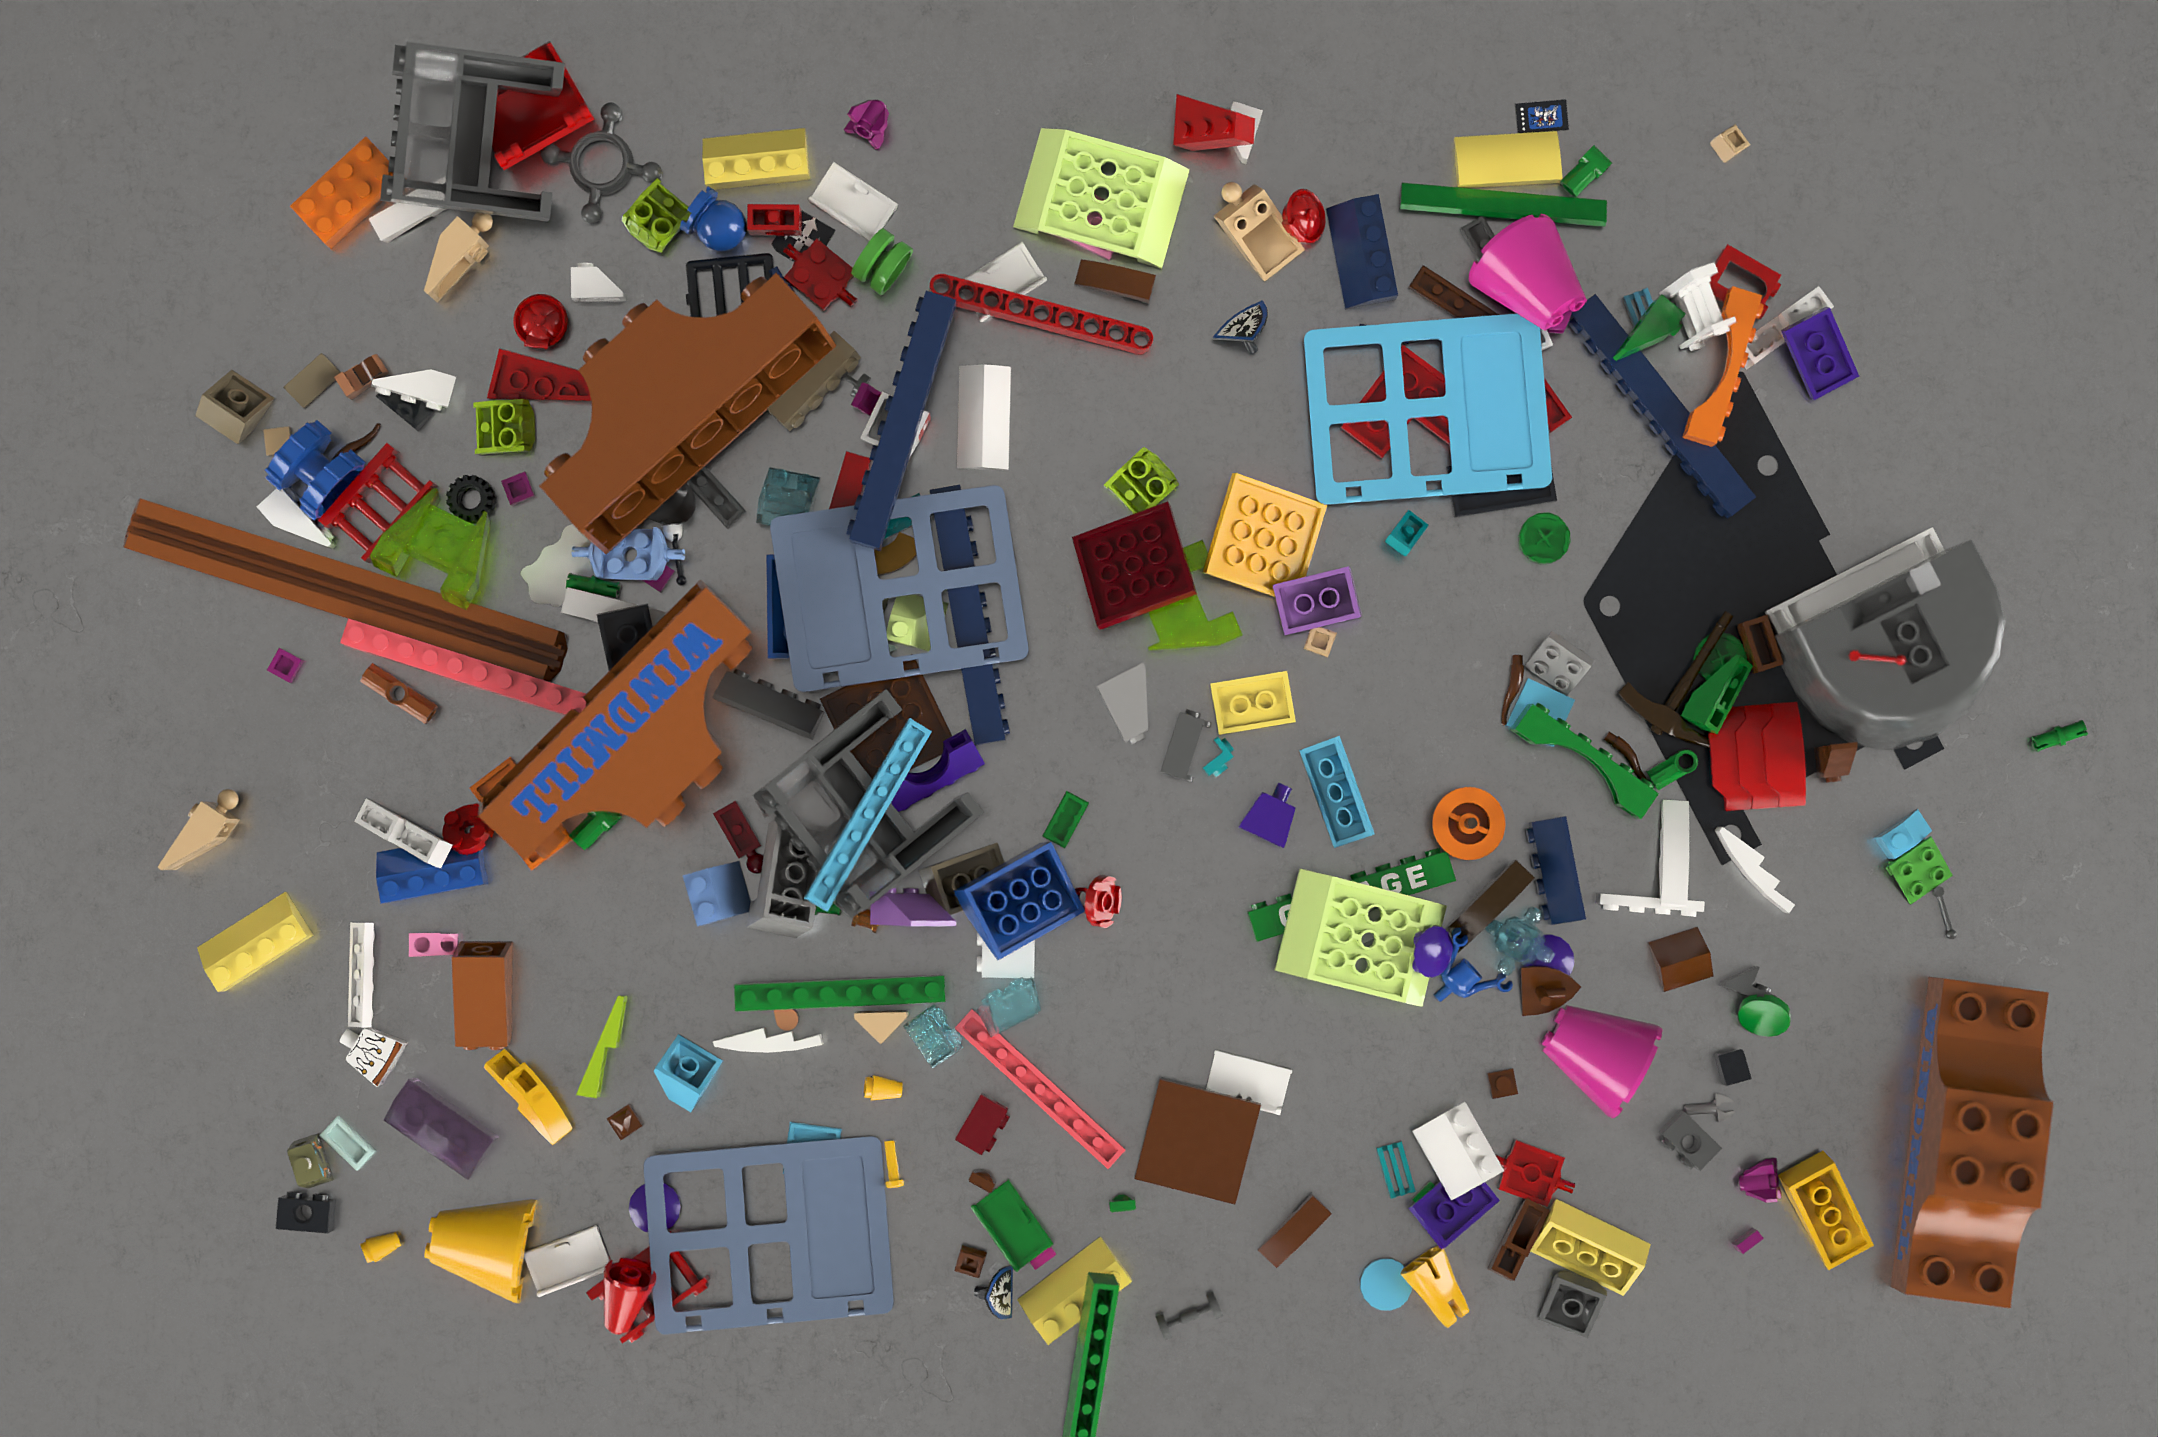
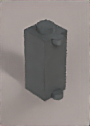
(1183, 744)

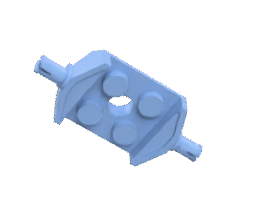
(648, 564)

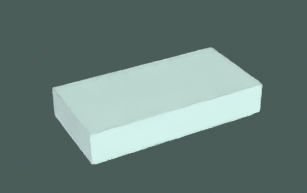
(347, 1143)

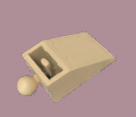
(1260, 231)
(456, 252)
(205, 829)

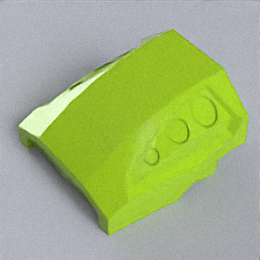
(655, 216)
(504, 426)
(1142, 481)

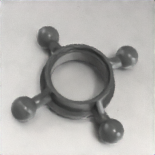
(591, 211)

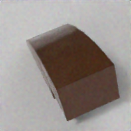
(1115, 280)
(1294, 1231)
(1518, 1240)

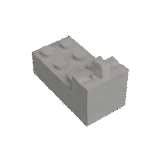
(782, 888)

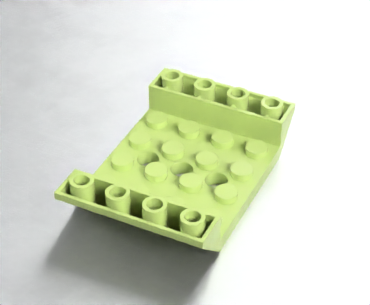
(1140, 201)
(1327, 932)

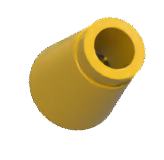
(881, 1088)
(380, 1246)

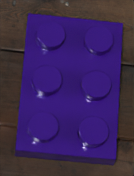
(1820, 353)
(1449, 1218)

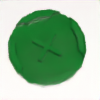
(1544, 538)
(1724, 650)
(1764, 1015)

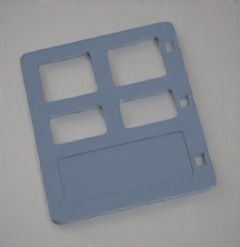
(836, 597)
(831, 1226)

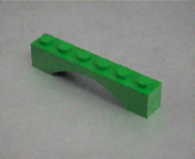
(1627, 791)

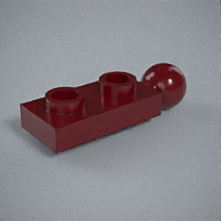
(740, 835)

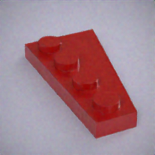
(533, 378)

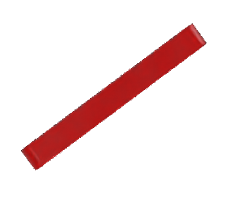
(1053, 310)

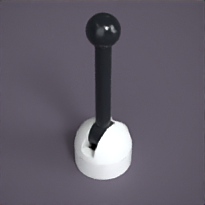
(672, 534)

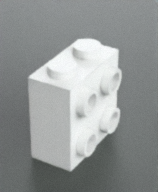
(1015, 965)

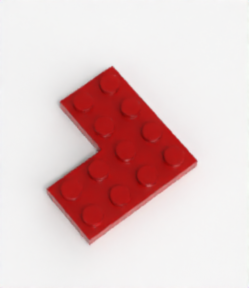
(1420, 382)

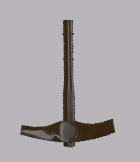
(1665, 716)

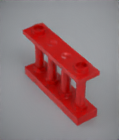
(370, 479)
(696, 1288)

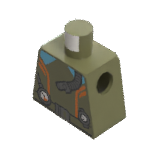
(309, 1162)

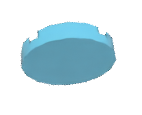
(1384, 1285)

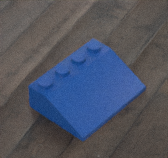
(1020, 900)

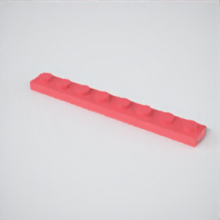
(1041, 1090)

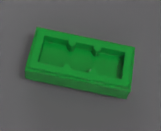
(1065, 819)

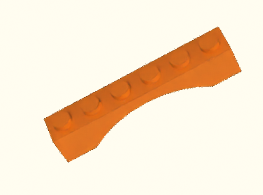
(1706, 421)

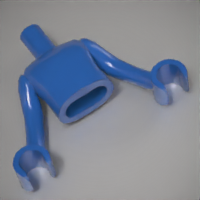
(1464, 977)

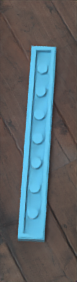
(867, 814)

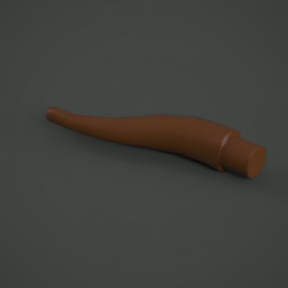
(356, 445)
(1516, 680)
(1625, 749)

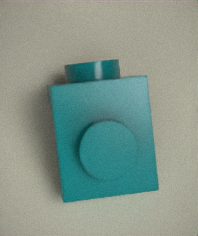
(1218, 764)

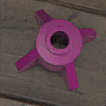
(868, 121)
(1762, 1181)

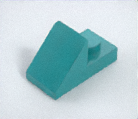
(1406, 533)

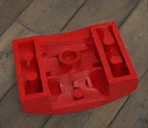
(1759, 757)

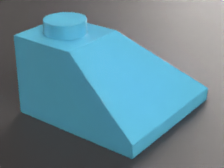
(686, 1072)

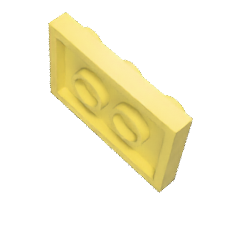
(1252, 702)

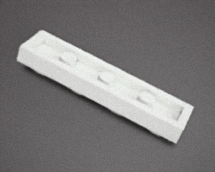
(1638, 904)
(361, 974)

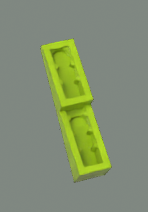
(610, 1037)

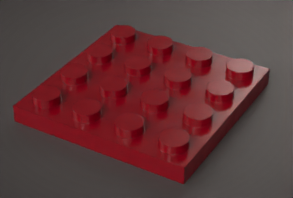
(1134, 565)

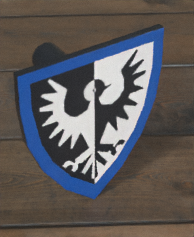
(1245, 326)
(998, 1293)

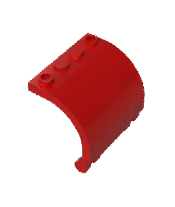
(533, 121)

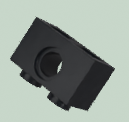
(290, 1216)

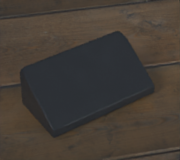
(412, 413)

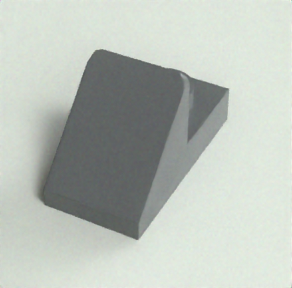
(1743, 983)

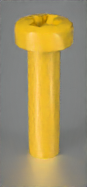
(892, 1166)

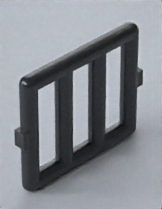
(716, 265)

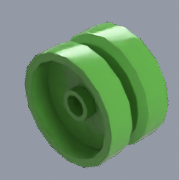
(882, 261)

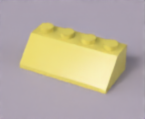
(755, 159)
(253, 942)
(1591, 1247)
(1058, 1299)

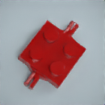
(819, 275)
(1532, 1173)

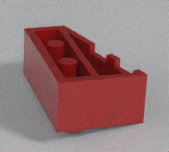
(1209, 126)

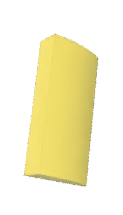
(1508, 160)

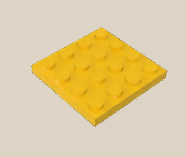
(1263, 535)

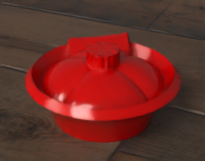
(1304, 216)
(540, 321)

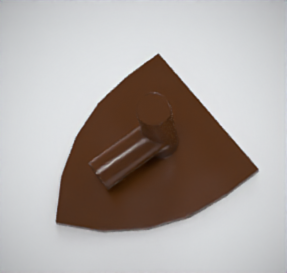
(1545, 989)

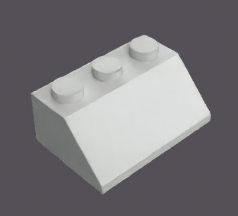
(1458, 1151)

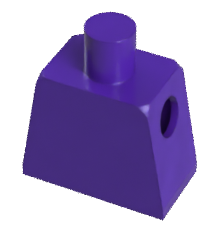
(1270, 816)

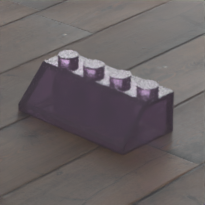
(440, 1127)

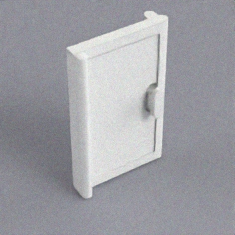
(846, 200)
(1011, 272)
(1249, 1080)
(567, 1264)

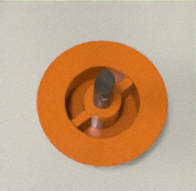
(1468, 823)

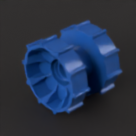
(304, 459)

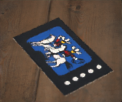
(1542, 116)

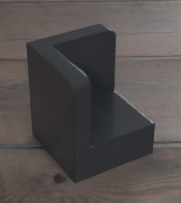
(1732, 1067)

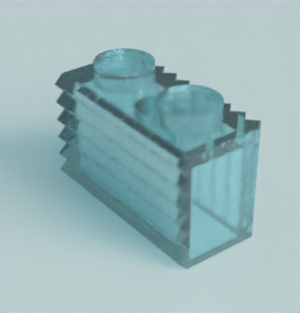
(934, 1035)

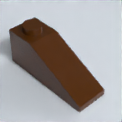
(1834, 760)

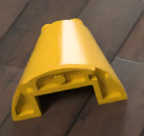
(484, 1244)

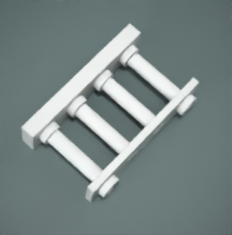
(1695, 298)

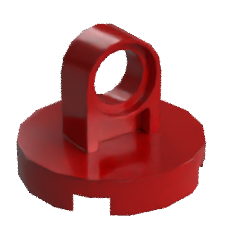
(1101, 900)

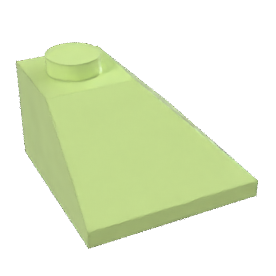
(909, 623)

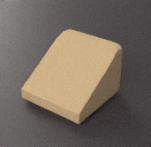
(1729, 143)

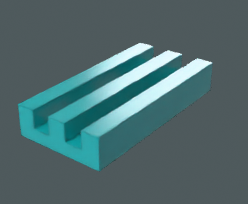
(1402, 1191)

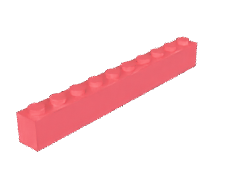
(462, 668)

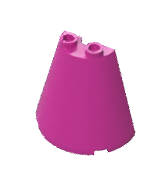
(1529, 272)
(1602, 1054)

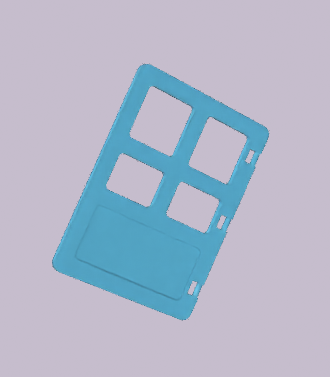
(1490, 404)

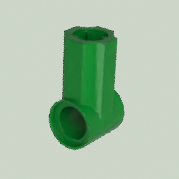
(1590, 167)
(1670, 770)
(593, 827)

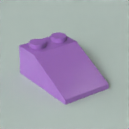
(1317, 600)
(909, 910)

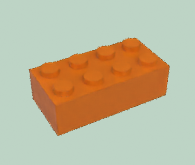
(344, 193)

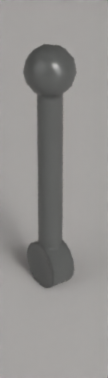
(1938, 892)

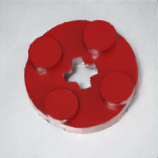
(454, 828)

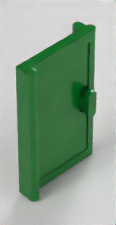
(1008, 1224)

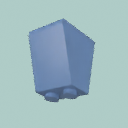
(717, 893)

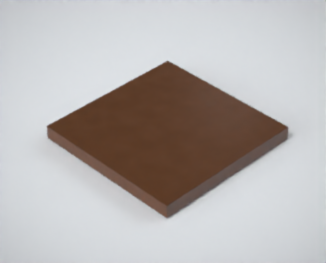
(917, 703)
(1197, 1141)

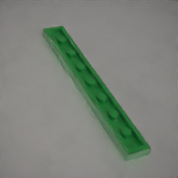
(1502, 204)

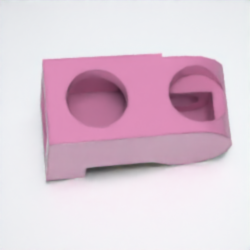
(432, 944)

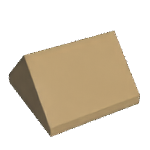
(881, 1023)

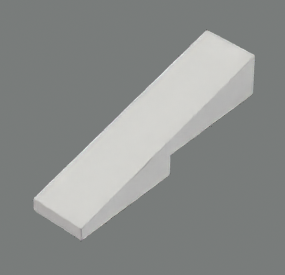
(400, 218)
(1770, 335)
(403, 833)

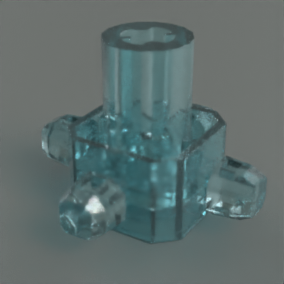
(1526, 948)

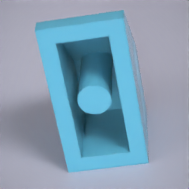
(1903, 835)

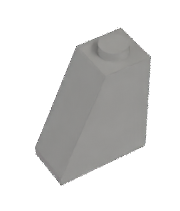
(1127, 702)

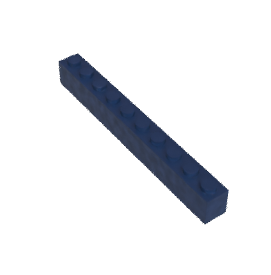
(1661, 407)
(903, 420)
(971, 626)

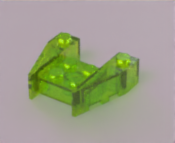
(440, 542)
(1185, 623)

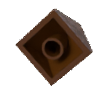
(1681, 959)

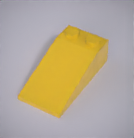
(1826, 1209)

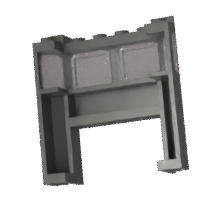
(449, 128)
(822, 792)

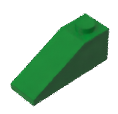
(1657, 323)
(1716, 696)

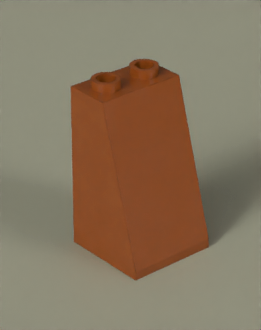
(482, 994)

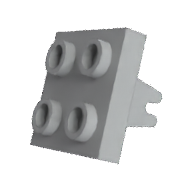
(1559, 663)

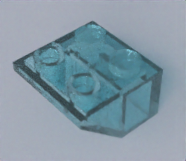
(786, 494)
(1010, 1007)

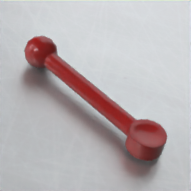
(1855, 655)

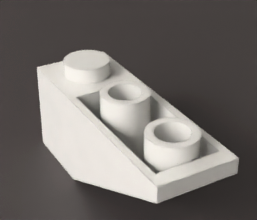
(424, 385)
(284, 513)

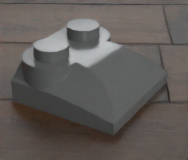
(1573, 1303)

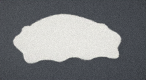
(549, 573)

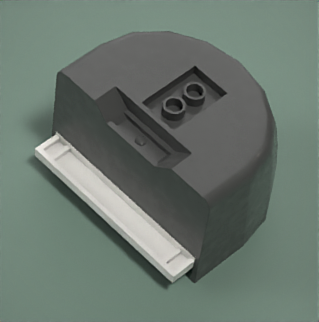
(1905, 602)

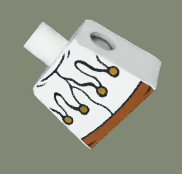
(373, 1053)

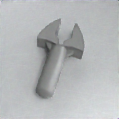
(1706, 1108)

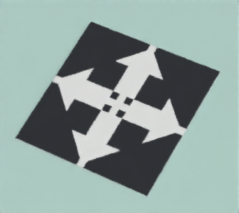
(811, 229)

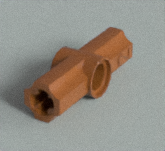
(385, 685)

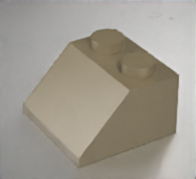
(233, 406)

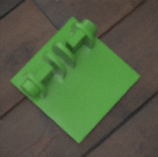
(1919, 870)

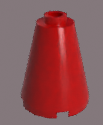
(625, 1292)

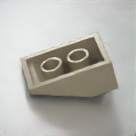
(946, 876)

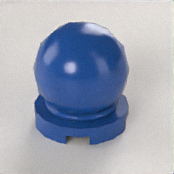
(717, 223)

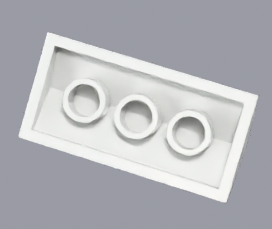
(983, 417)

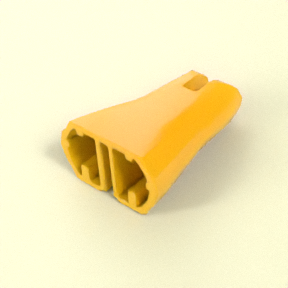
(1435, 1283)

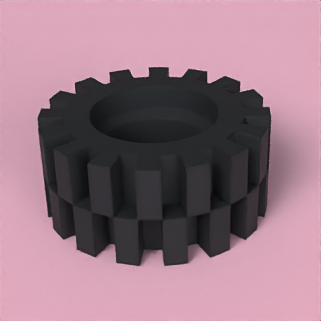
(466, 483)

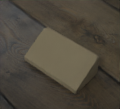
(312, 380)

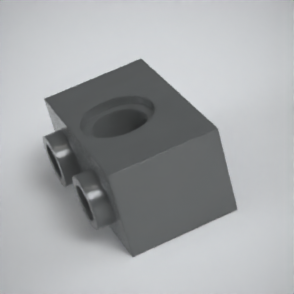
(1704, 1146)

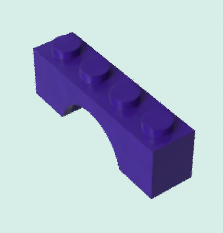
(957, 760)

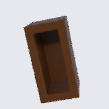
(1760, 644)

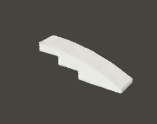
(587, 605)
(1674, 853)
(1748, 863)
(758, 1041)

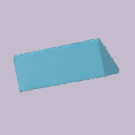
(1336, 792)

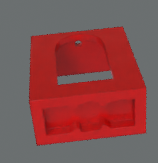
(1767, 275)

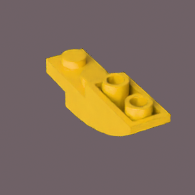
(531, 1094)

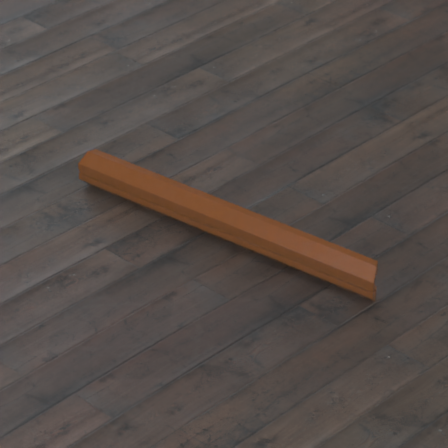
(344, 590)

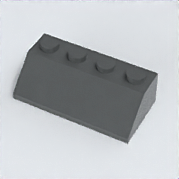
(769, 704)

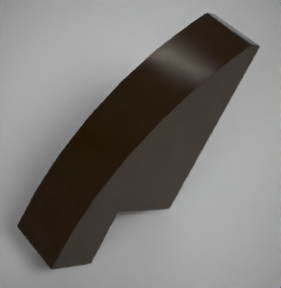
(1491, 901)

